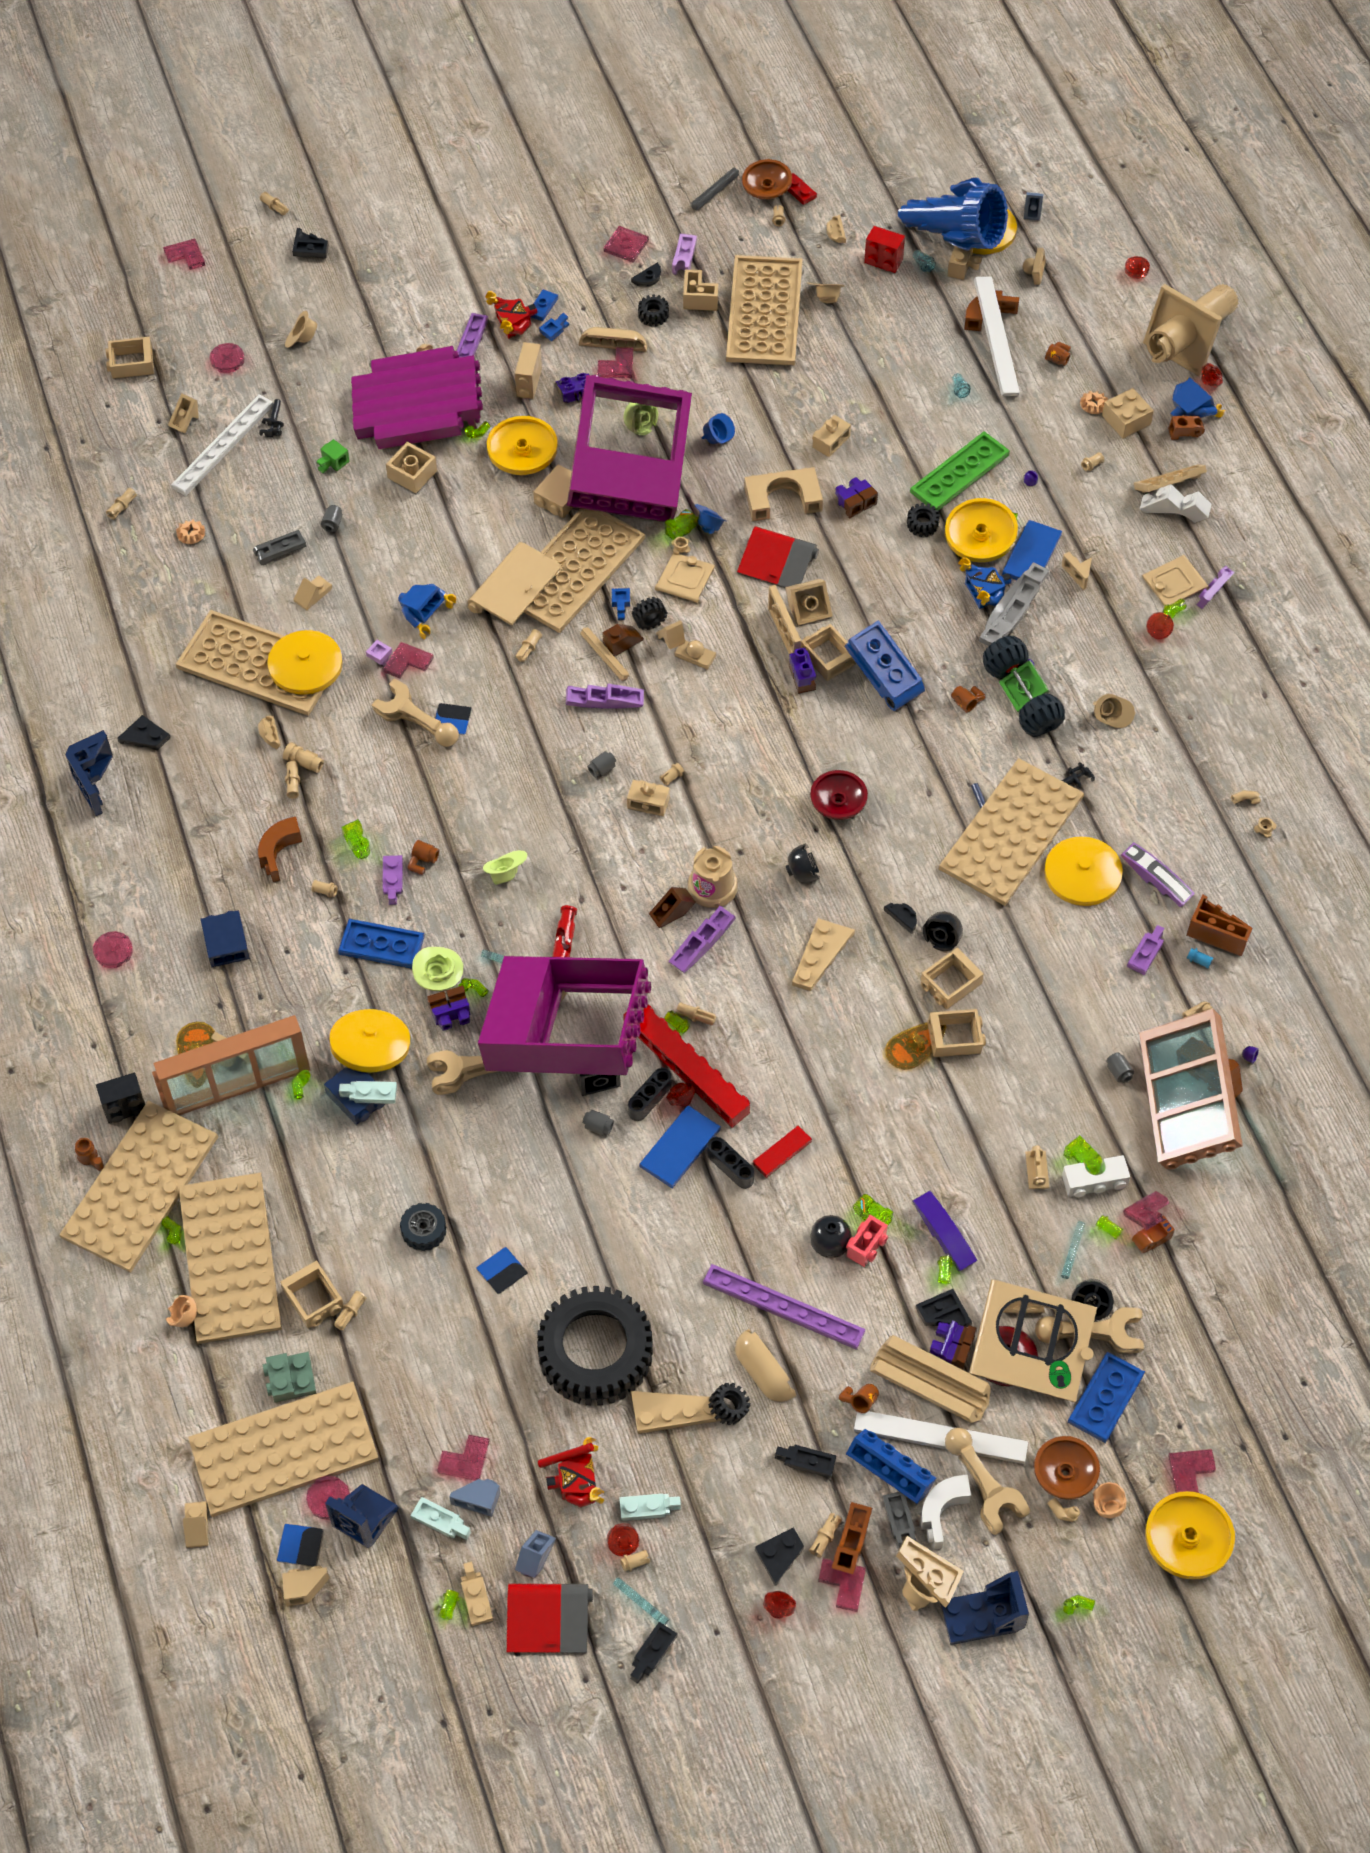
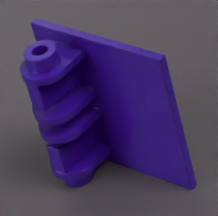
(570, 386)

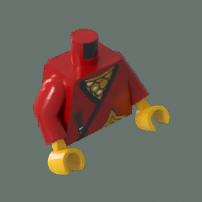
(511, 314)
(577, 1479)

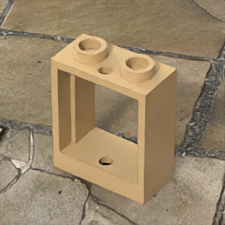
(130, 346)
(835, 666)
(964, 965)
(955, 1017)
(303, 1278)

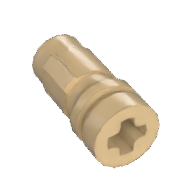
(304, 758)

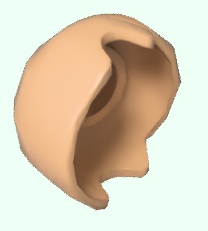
(182, 1311)
(1109, 1500)

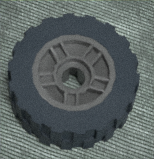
(424, 1215)

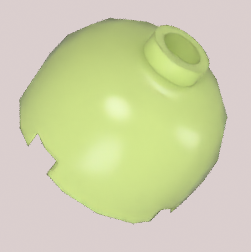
(640, 418)

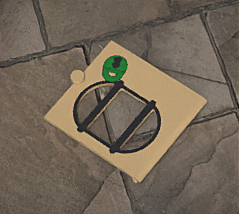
(1007, 1365)

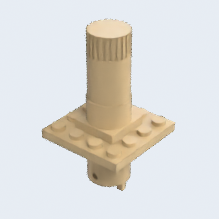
(1187, 328)

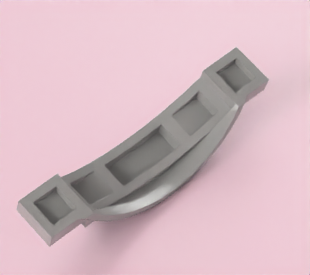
(1014, 604)

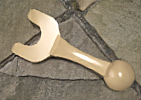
(402, 707)
(456, 1069)
(1108, 1330)
(959, 1443)

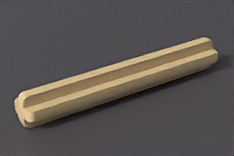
(604, 653)

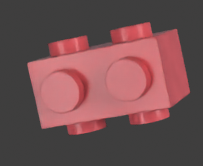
(867, 1240)

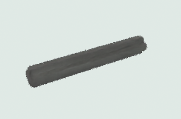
(715, 188)

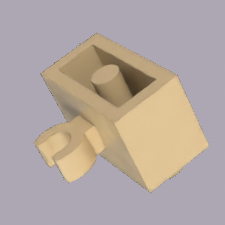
(960, 261)
(831, 435)
(648, 797)

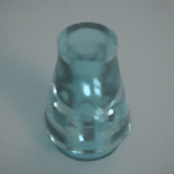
(925, 261)
(960, 386)

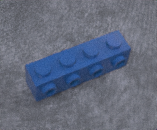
(891, 1465)

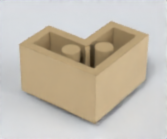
(698, 294)

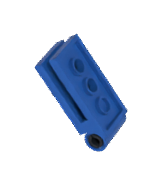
(895, 677)

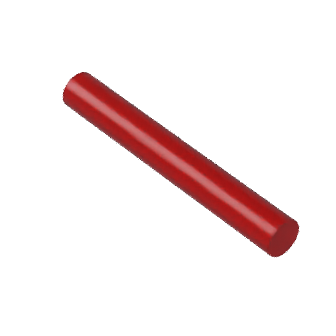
(566, 1455)

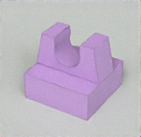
(379, 652)

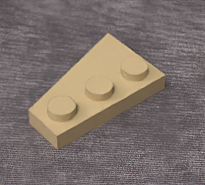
(930, 1569)

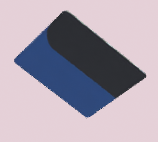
(455, 715)
(502, 1270)
(299, 1545)

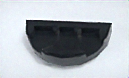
(649, 276)
(903, 915)

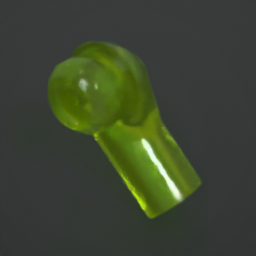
(479, 432)
(474, 984)
(299, 1082)
(175, 1230)
(1077, 1601)

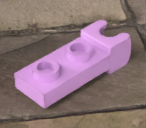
(684, 253)

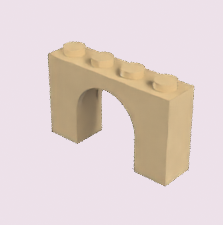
(801, 481)

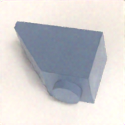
(1033, 206)
(477, 1496)
(534, 1554)

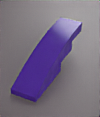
(944, 1230)

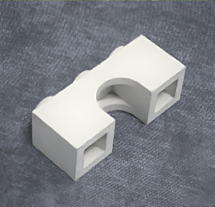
(1080, 1182)

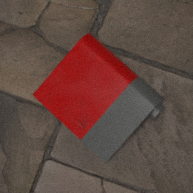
(776, 558)
(548, 1617)

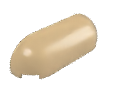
(613, 338)
(763, 1367)

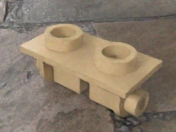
(1037, 1168)

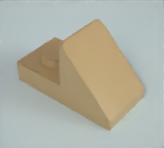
(183, 413)
(1077, 570)
(311, 592)
(672, 634)
(196, 1524)

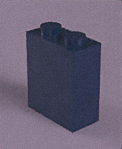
(225, 938)
(355, 1111)

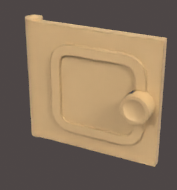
(684, 580)
(1175, 580)

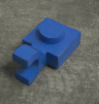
(554, 328)
(621, 599)

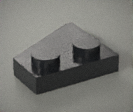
(309, 245)
(144, 734)
(943, 1309)
(779, 1553)

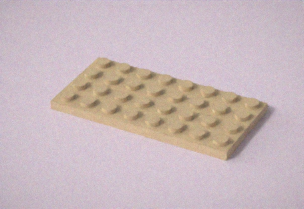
(764, 310)
(590, 553)
(237, 657)
(1011, 831)
(138, 1186)
(229, 1258)
(282, 1449)

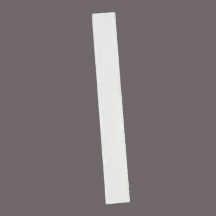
(996, 336)
(222, 445)
(934, 1436)

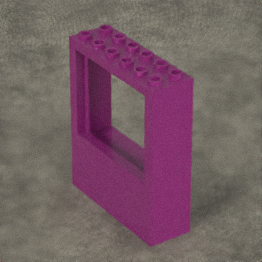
(622, 480)
(526, 1007)

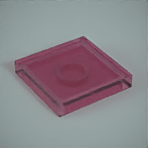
(626, 244)

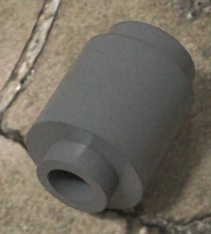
(332, 518)
(602, 764)
(1120, 1067)
(598, 1122)

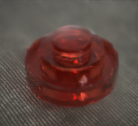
(1137, 267)
(1211, 375)
(1159, 625)
(681, 1094)
(623, 1539)
(779, 1604)

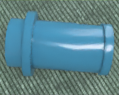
(1199, 958)

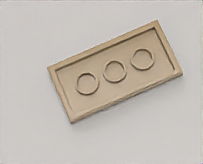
(783, 620)

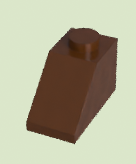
(620, 638)
(672, 906)

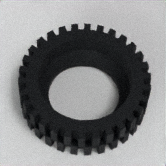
(595, 1383)

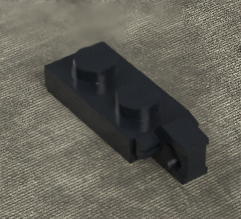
(807, 1460)
(652, 1651)

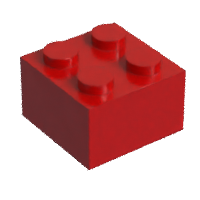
(884, 249)

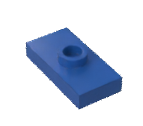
(544, 304)

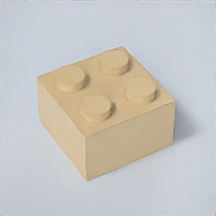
(1127, 413)
(411, 467)

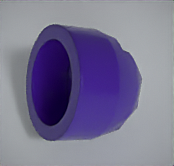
(1031, 478)
(1250, 1054)

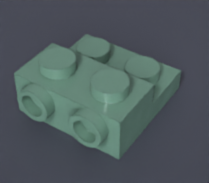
(289, 1376)

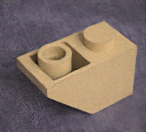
(302, 1586)

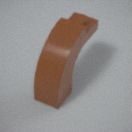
(974, 317)
(274, 840)
(853, 1538)

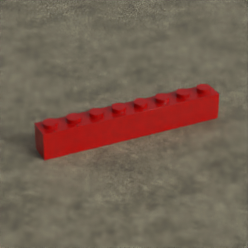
(692, 1068)

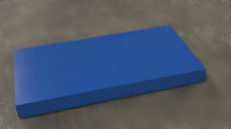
(1035, 546)
(380, 943)
(679, 1146)
(1106, 1397)

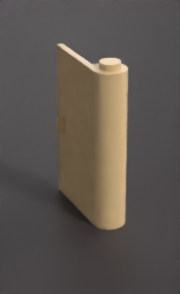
(514, 583)

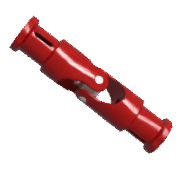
(565, 932)

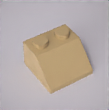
(809, 601)

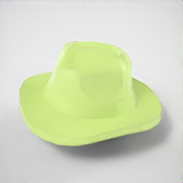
(437, 968)

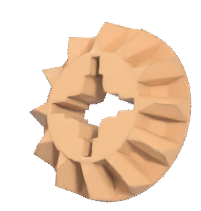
(1091, 407)
(195, 536)

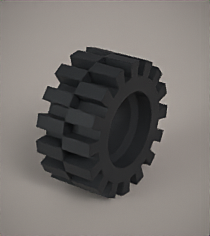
(653, 317)
(923, 512)
(649, 613)
(722, 1410)

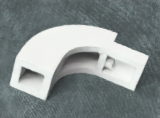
(943, 1495)

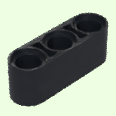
(651, 1085)
(734, 1170)

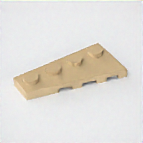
(1170, 478)
(820, 952)
(669, 1411)

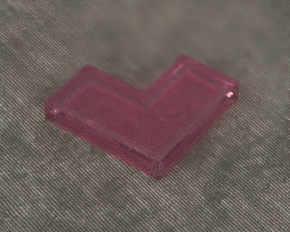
(185, 250)
(620, 368)
(405, 656)
(1145, 1210)
(468, 1464)
(1187, 1464)
(849, 1584)

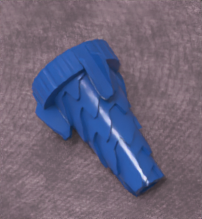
(967, 220)

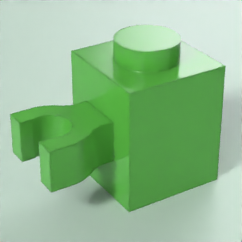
(333, 456)

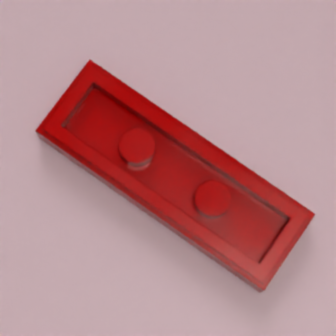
(782, 1151)

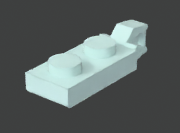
(370, 1092)
(648, 1506)
(440, 1519)

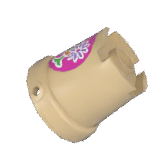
(712, 878)

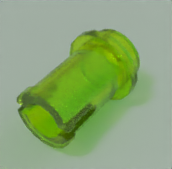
(1174, 608)
(676, 1021)
(1109, 1226)
(945, 1264)
(449, 1603)

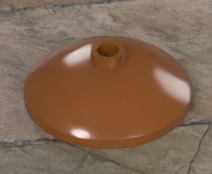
(766, 179)
(1068, 1455)

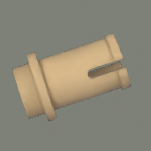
(778, 218)
(1088, 463)
(675, 771)
(324, 888)
(634, 1560)

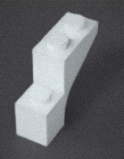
(1170, 500)

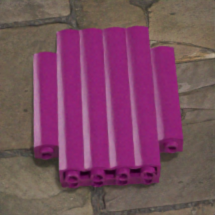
(417, 397)

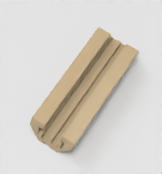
(932, 1379)

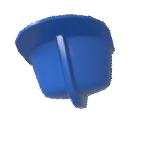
(718, 429)
(708, 519)

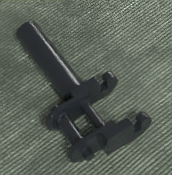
(273, 422)
(1074, 778)

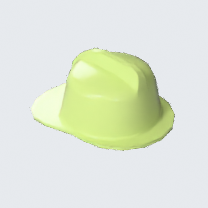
(505, 867)

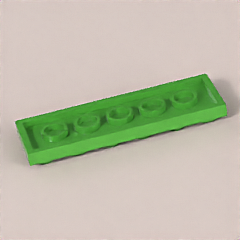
(960, 471)

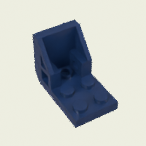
(90, 755)
(361, 1514)
(987, 1613)

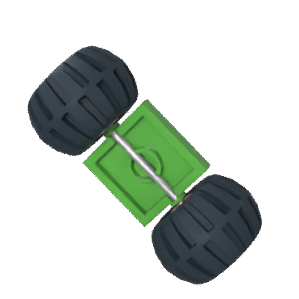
(1023, 685)

